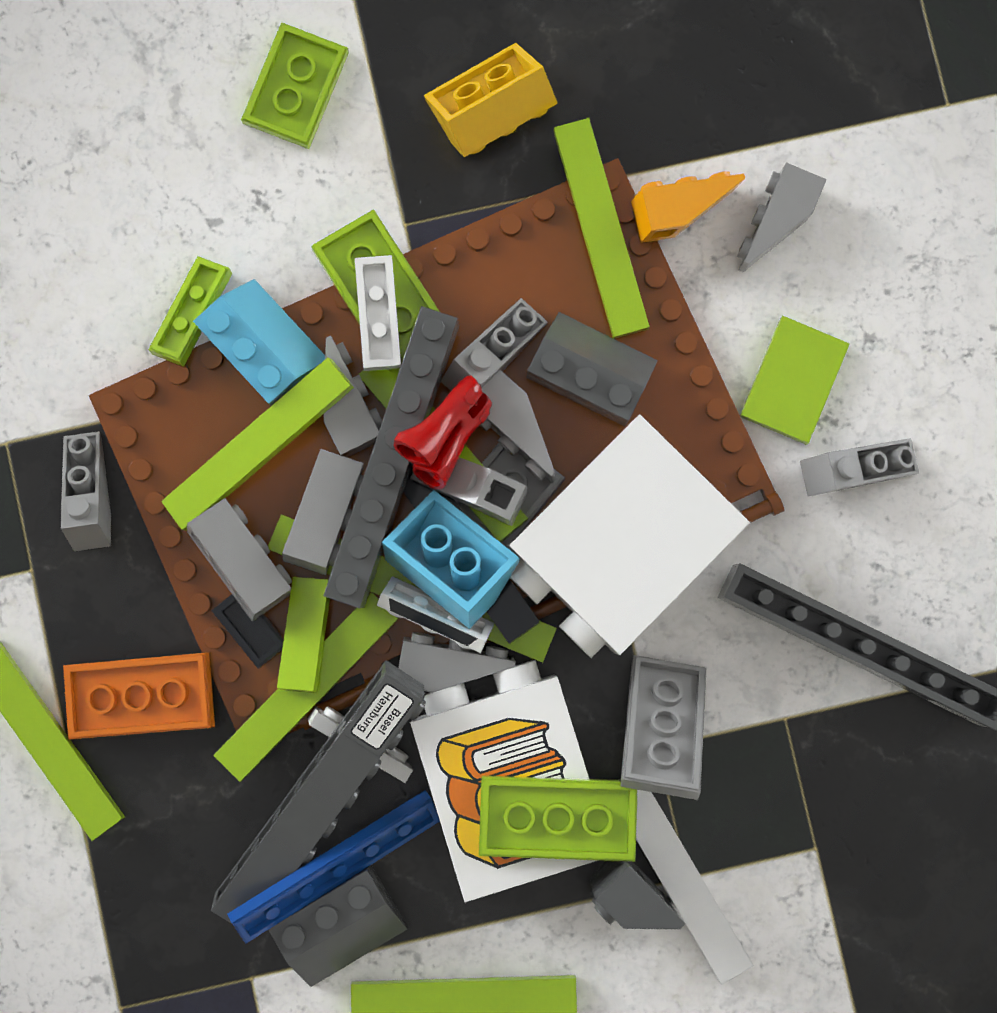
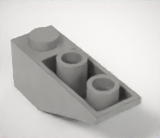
(790, 204)
(496, 345)
(350, 420)
(516, 425)
(858, 466)
(484, 490)
(85, 493)
(447, 665)

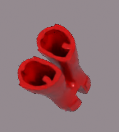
(440, 438)

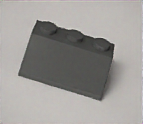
(591, 369)
(631, 898)
(338, 927)

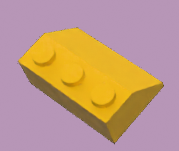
(491, 99)

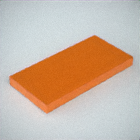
(139, 696)

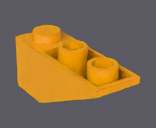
(671, 208)

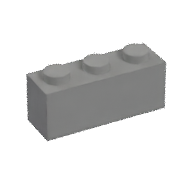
(323, 512)
(240, 558)

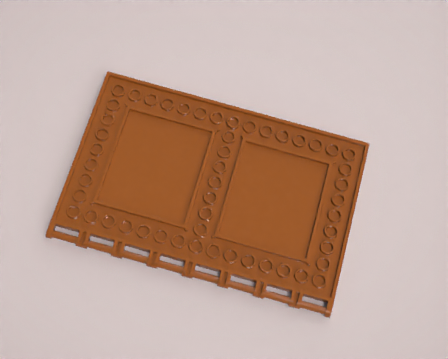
(179, 416)

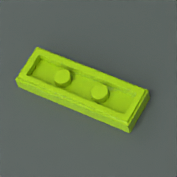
(178, 331)
(304, 636)

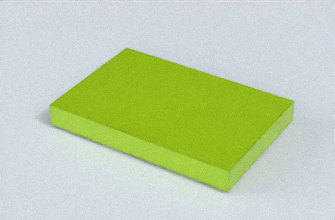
(295, 85)
(794, 380)

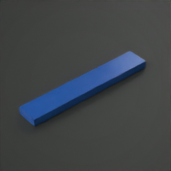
(334, 867)

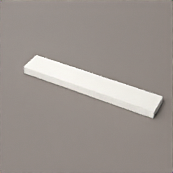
(688, 890)

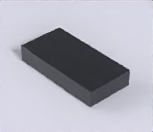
(256, 638)

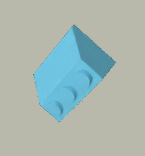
(260, 340)
(450, 558)

